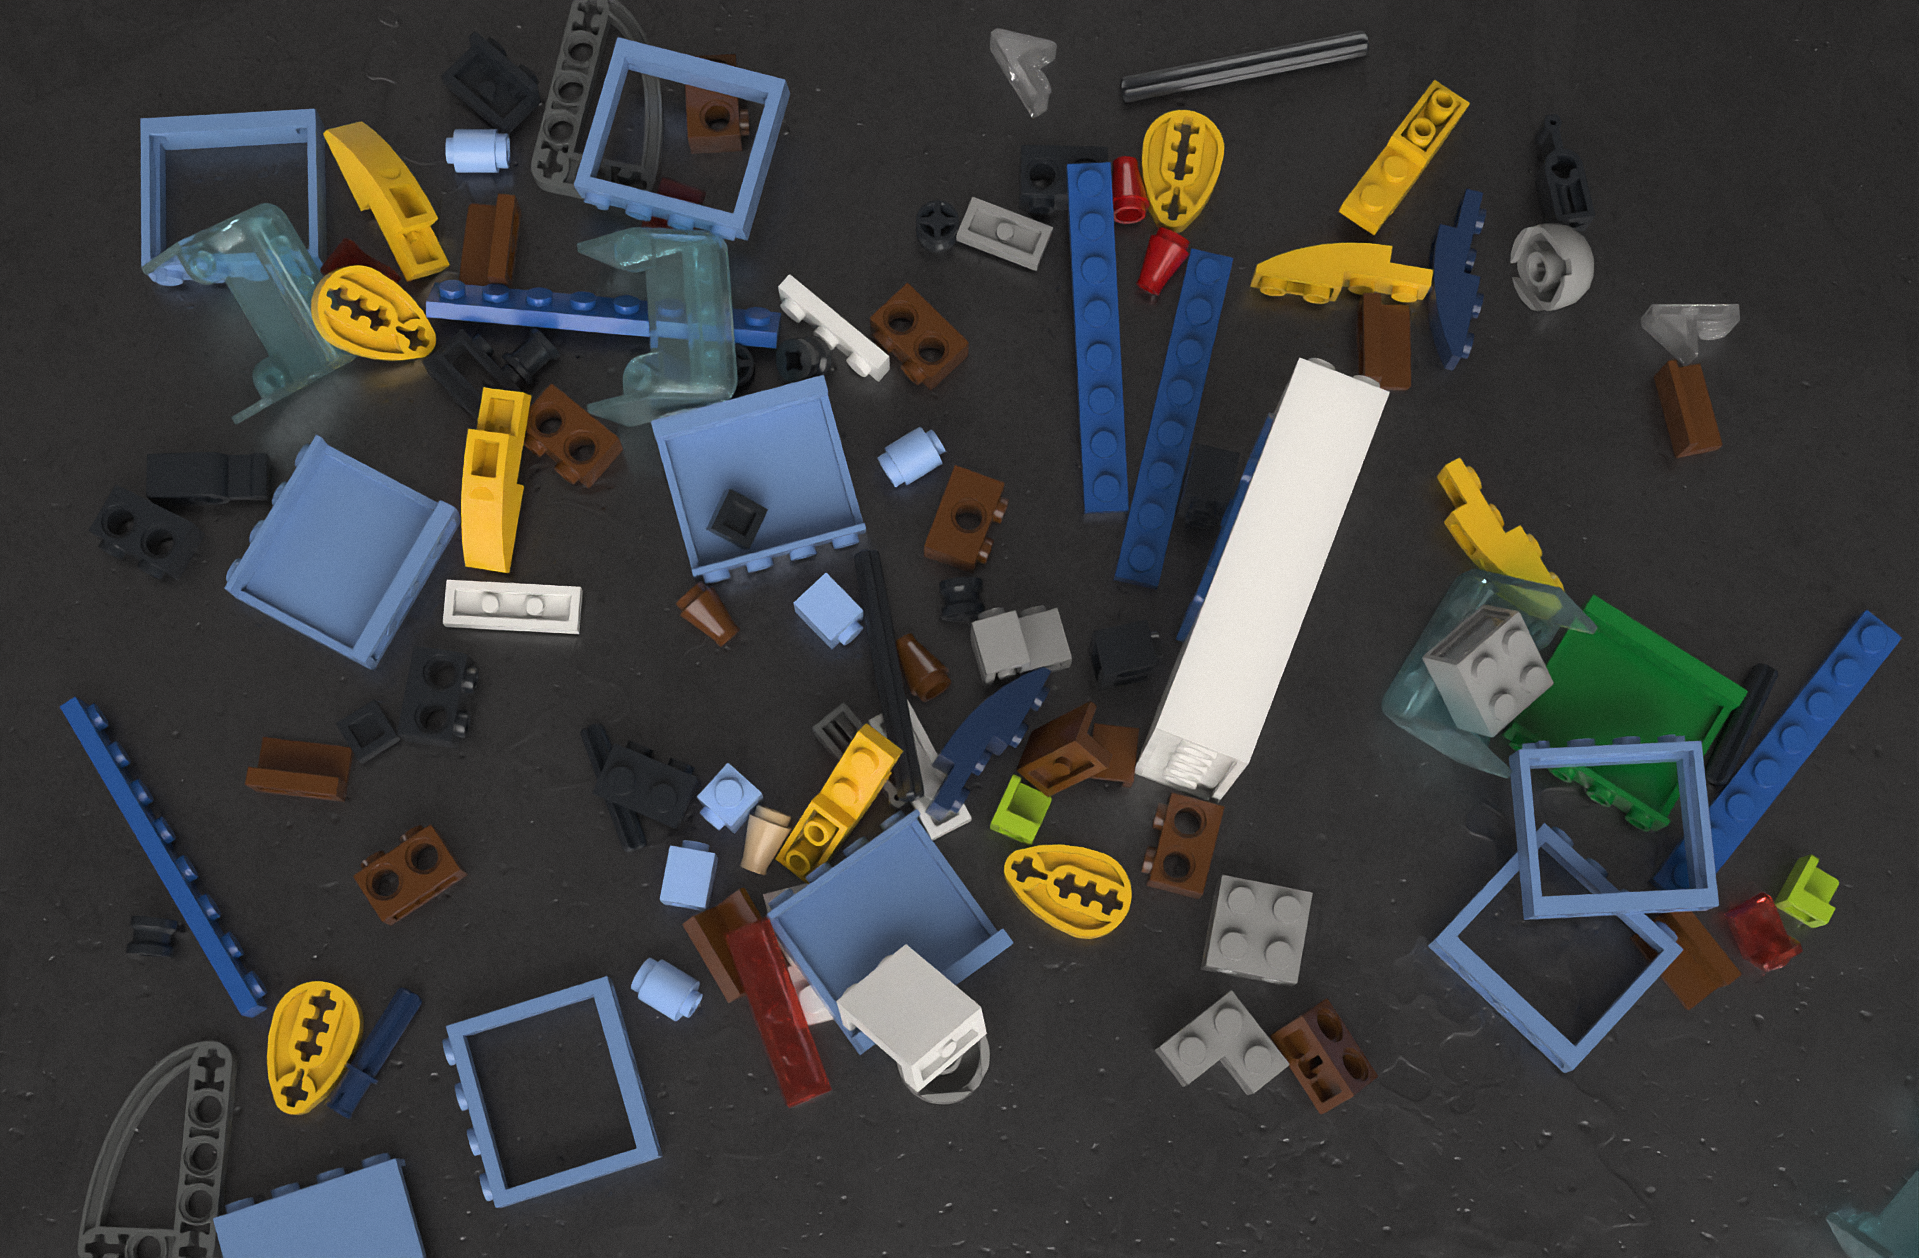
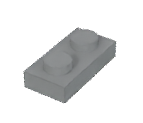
(1004, 233)

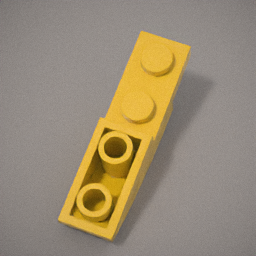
(1404, 157)
(393, 194)
(1323, 269)
(489, 480)
(1481, 533)
(840, 802)

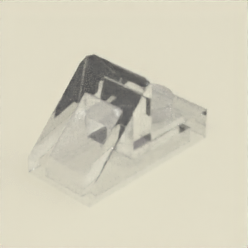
(1019, 59)
(1679, 324)

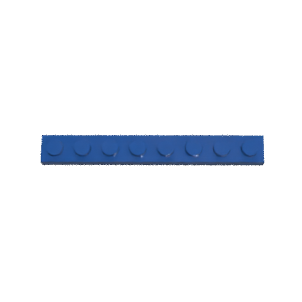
(576, 311)
(1097, 338)
(1173, 419)
(1787, 743)
(175, 871)

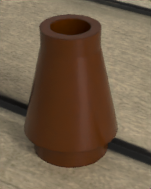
(707, 612)
(921, 669)

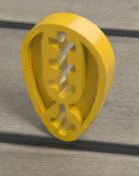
(1160, 158)
(355, 334)
(1086, 867)
(290, 1028)

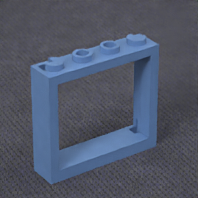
(700, 74)
(225, 131)
(1625, 750)
(1507, 1000)
(471, 1097)

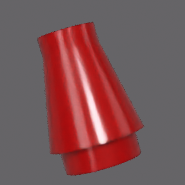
(1128, 191)
(1162, 259)

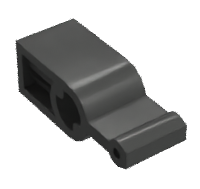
(836, 744)

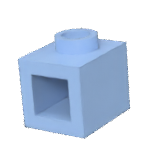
(729, 799)

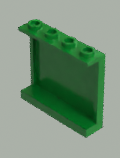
(1625, 686)

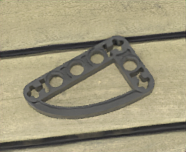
(576, 111)
(191, 1178)

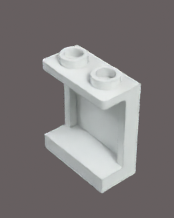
(913, 1015)

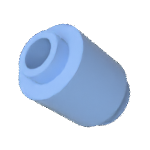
(478, 150)
(911, 456)
(667, 989)

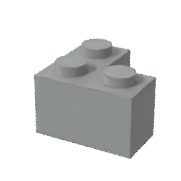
(1014, 646)
(1228, 1035)

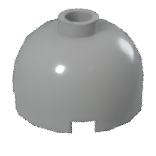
(1552, 266)

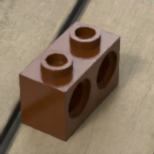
(705, 106)
(927, 331)
(576, 430)
(1193, 848)
(415, 885)
(1324, 1056)

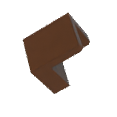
(1122, 744)

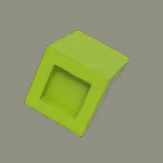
(1020, 812)
(1808, 893)

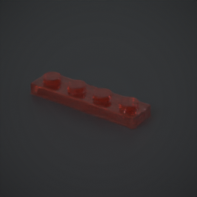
(777, 1012)

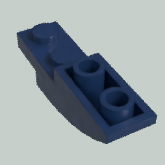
(1453, 289)
(990, 727)

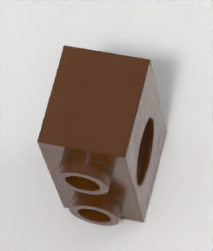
(966, 494)

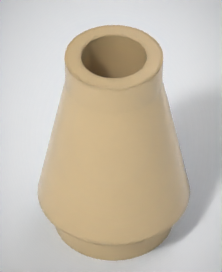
(764, 837)

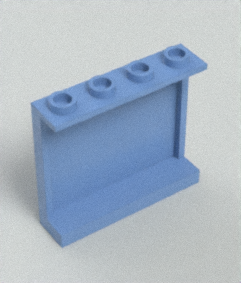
(773, 450)
(342, 553)
(876, 903)
(337, 1218)

